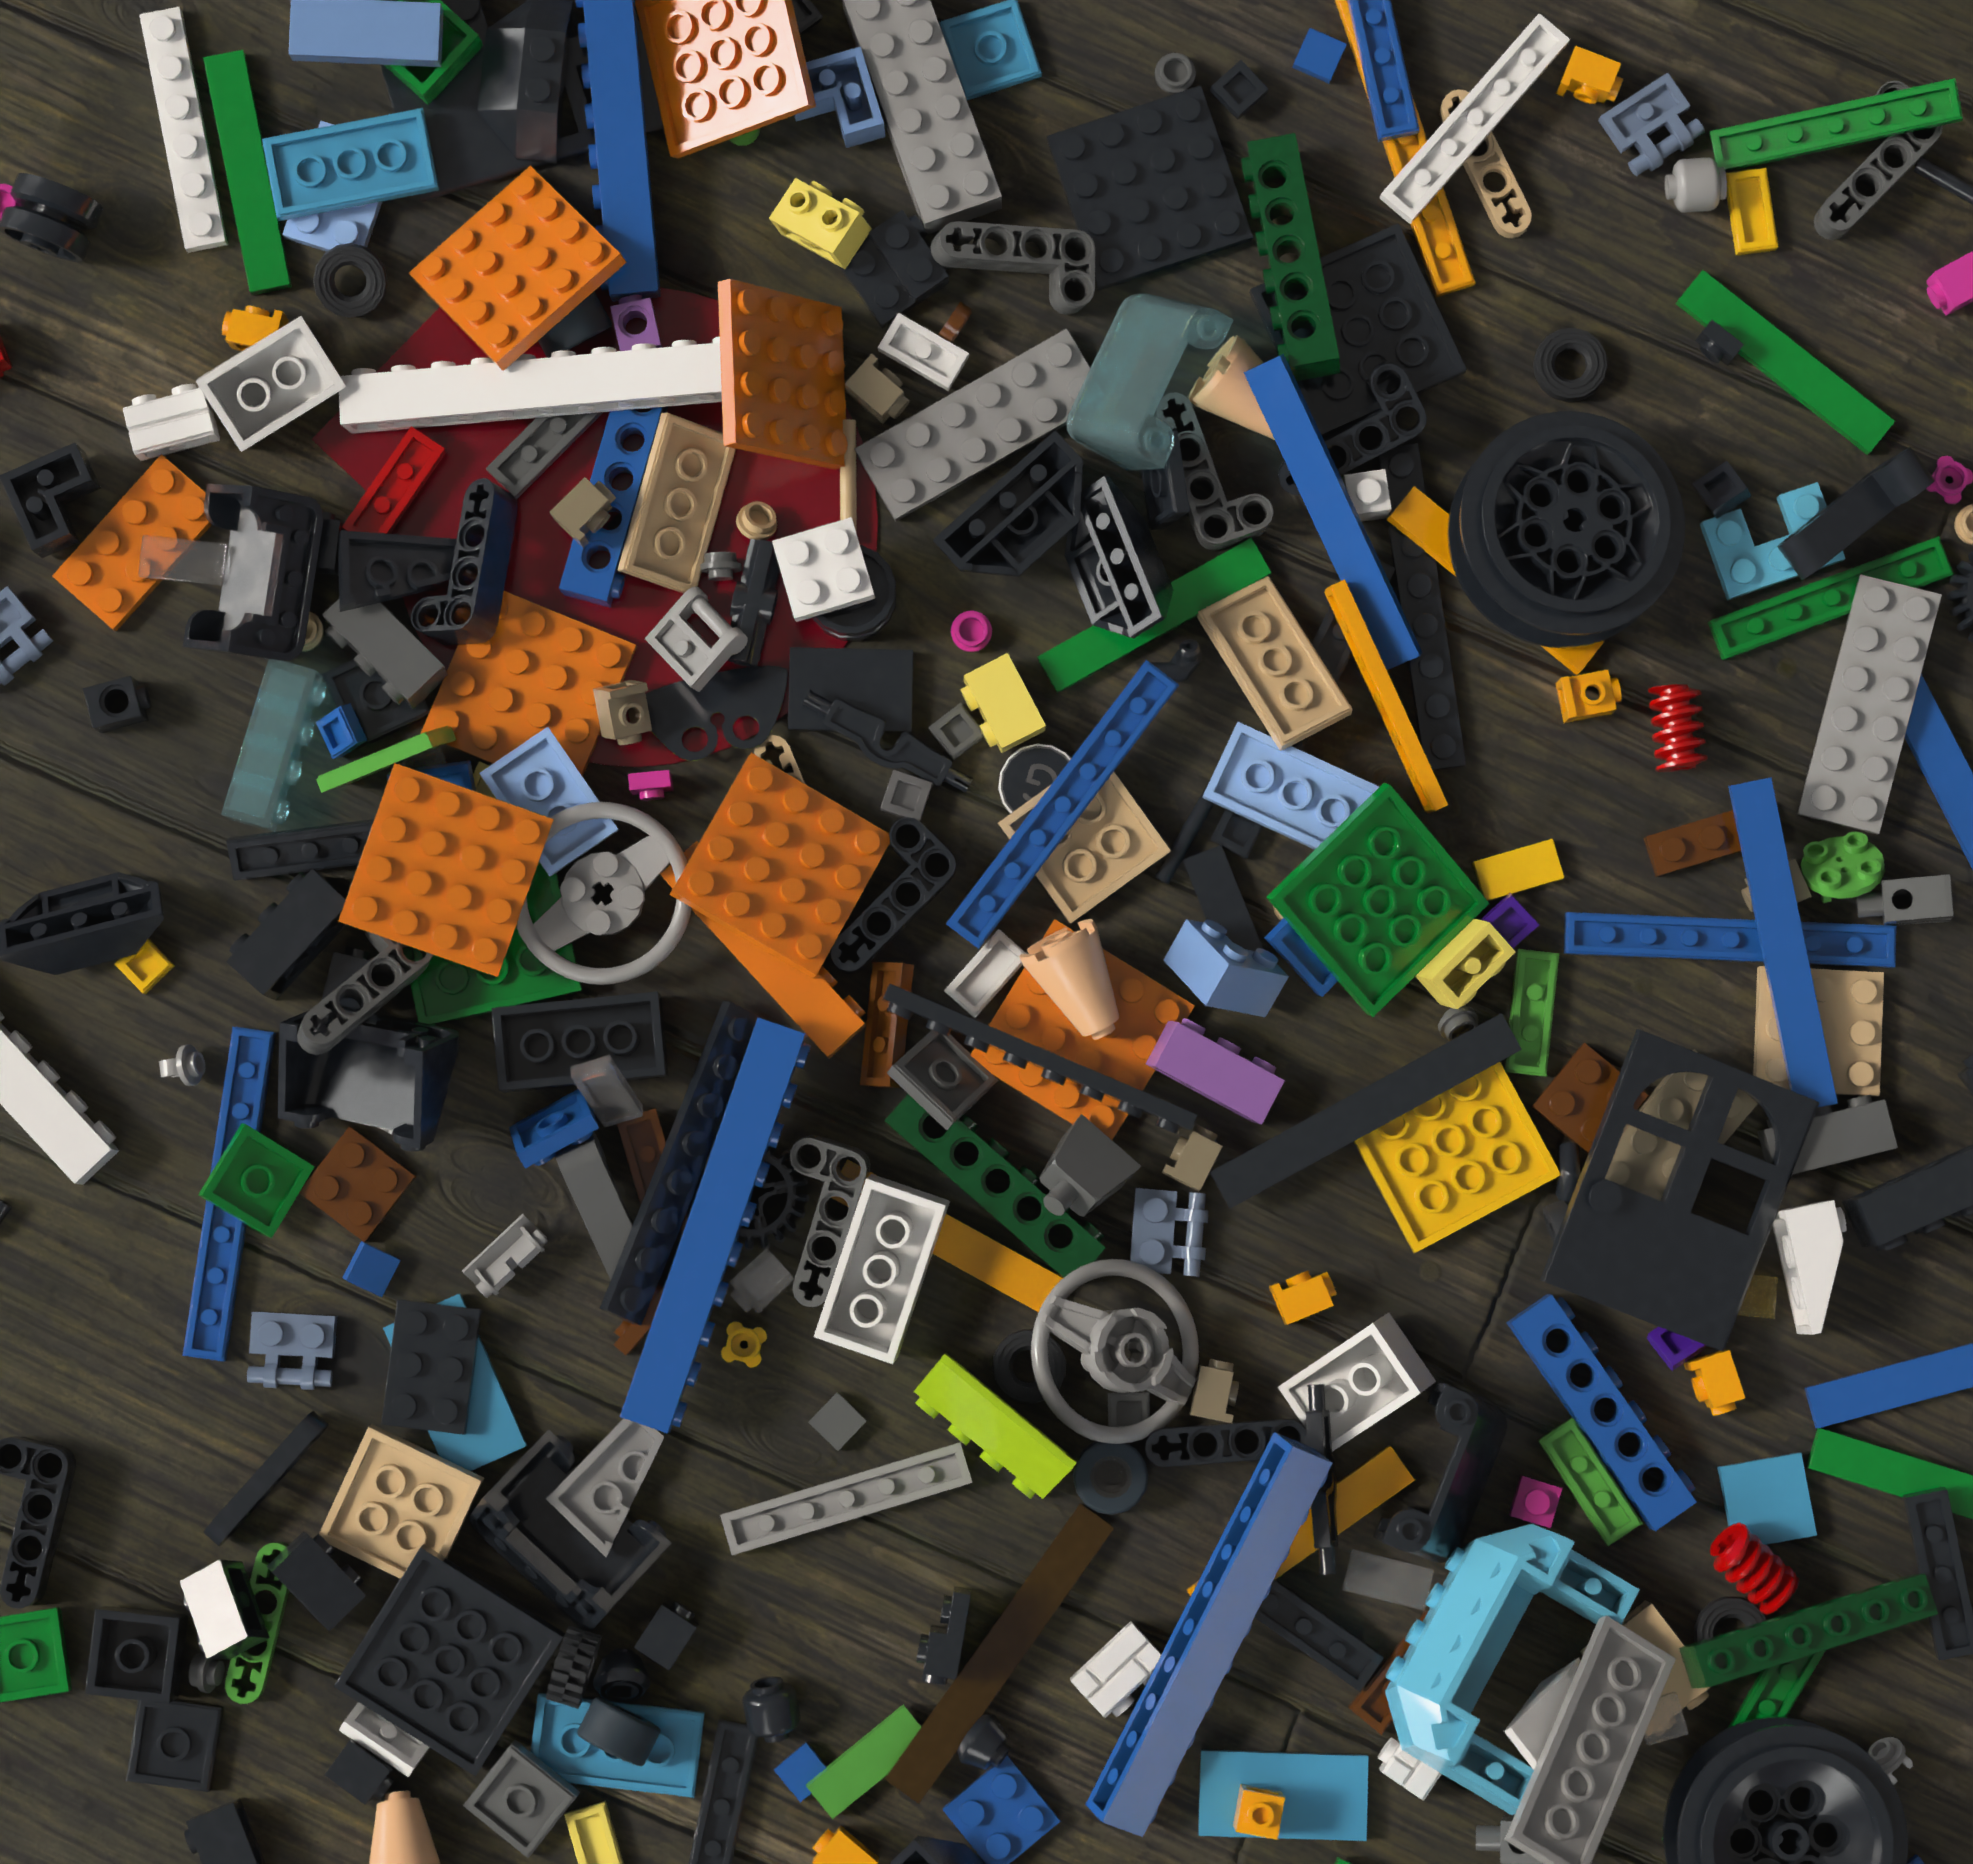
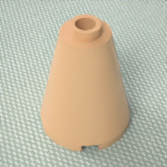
(1226, 389)
(1075, 977)
(402, 1832)

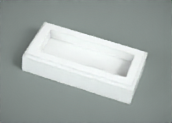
(986, 974)

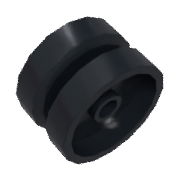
(50, 217)
(868, 617)

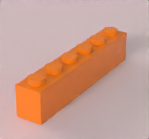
(807, 1000)

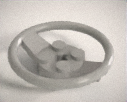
(629, 875)
(1102, 1342)

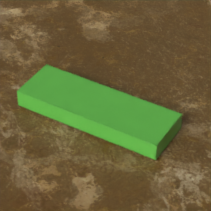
(1532, 1011)
(1589, 1481)
(864, 1762)

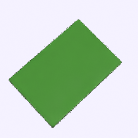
(385, 758)

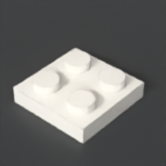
(823, 569)

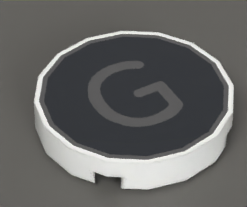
(1029, 773)

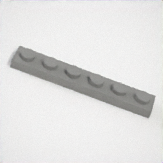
(846, 1498)

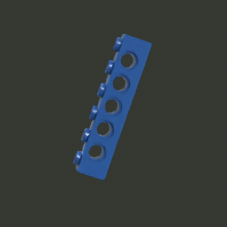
(604, 584)
(1654, 1506)

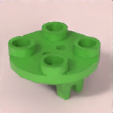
(1842, 866)

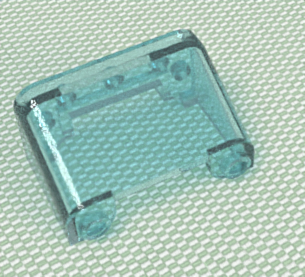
(1131, 374)

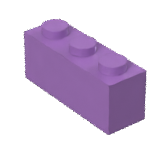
(1216, 1070)

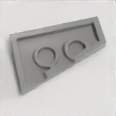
(606, 1482)

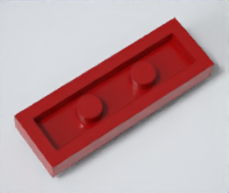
(396, 484)

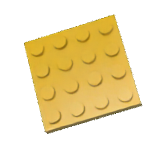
(1457, 1157)

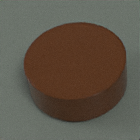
(956, 322)

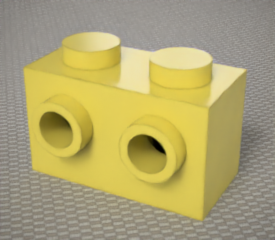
(821, 222)
(1003, 703)
(1465, 964)

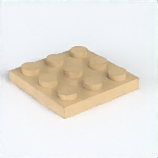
(1099, 852)
(1851, 1024)
(397, 1502)

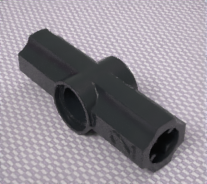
(755, 600)

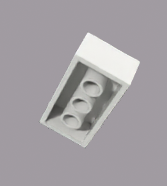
(881, 1268)

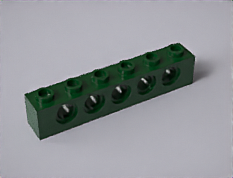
(1280, 159)
(1085, 1246)
(1808, 1631)

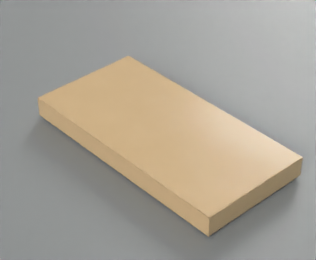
(677, 504)
(1274, 663)

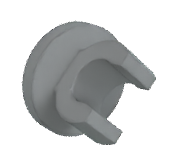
(187, 1065)
(1889, 1755)

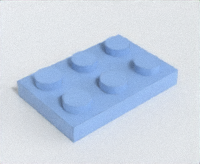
(334, 227)
(547, 782)

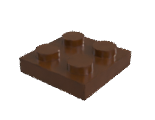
(1579, 1096)
(357, 1184)

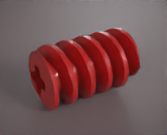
(1677, 727)
(1753, 1568)

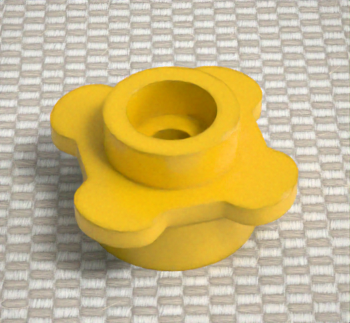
(754, 1338)

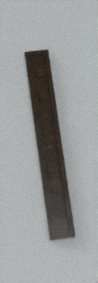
(999, 1653)

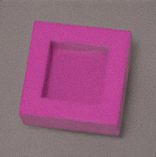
(650, 784)
(1535, 1501)

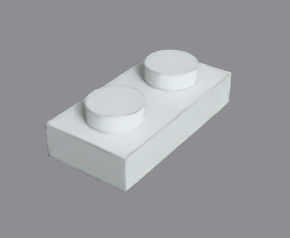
(923, 351)
(384, 1739)

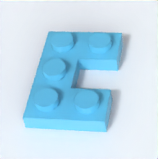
(1750, 567)

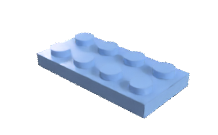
(1284, 787)

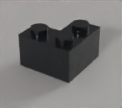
(43, 489)

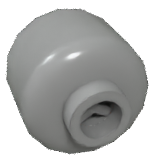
(1696, 185)

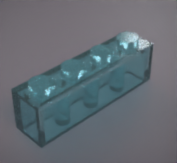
(273, 745)

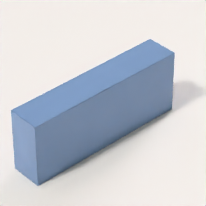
(366, 32)

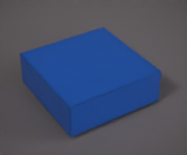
(1319, 55)
(341, 731)
(371, 1269)
(799, 1770)

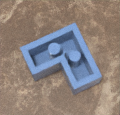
(844, 85)
(1224, 972)

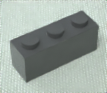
(388, 650)
(1839, 1135)

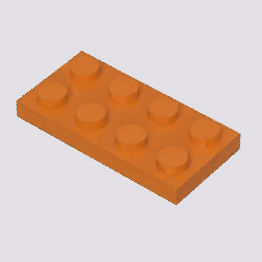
(107, 562)

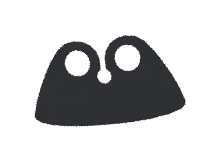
(730, 692)

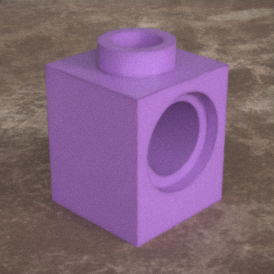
(635, 307)

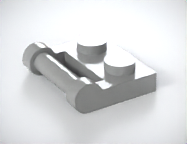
(686, 649)

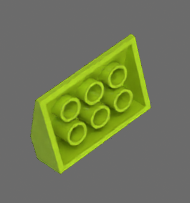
(994, 1426)

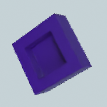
(1511, 920)
(1673, 1347)

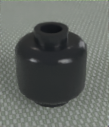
(771, 1709)

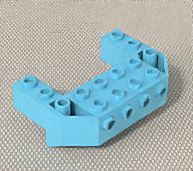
(1465, 1638)

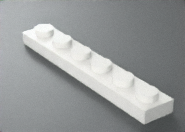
(1474, 118)
(183, 129)

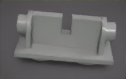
(511, 1248)

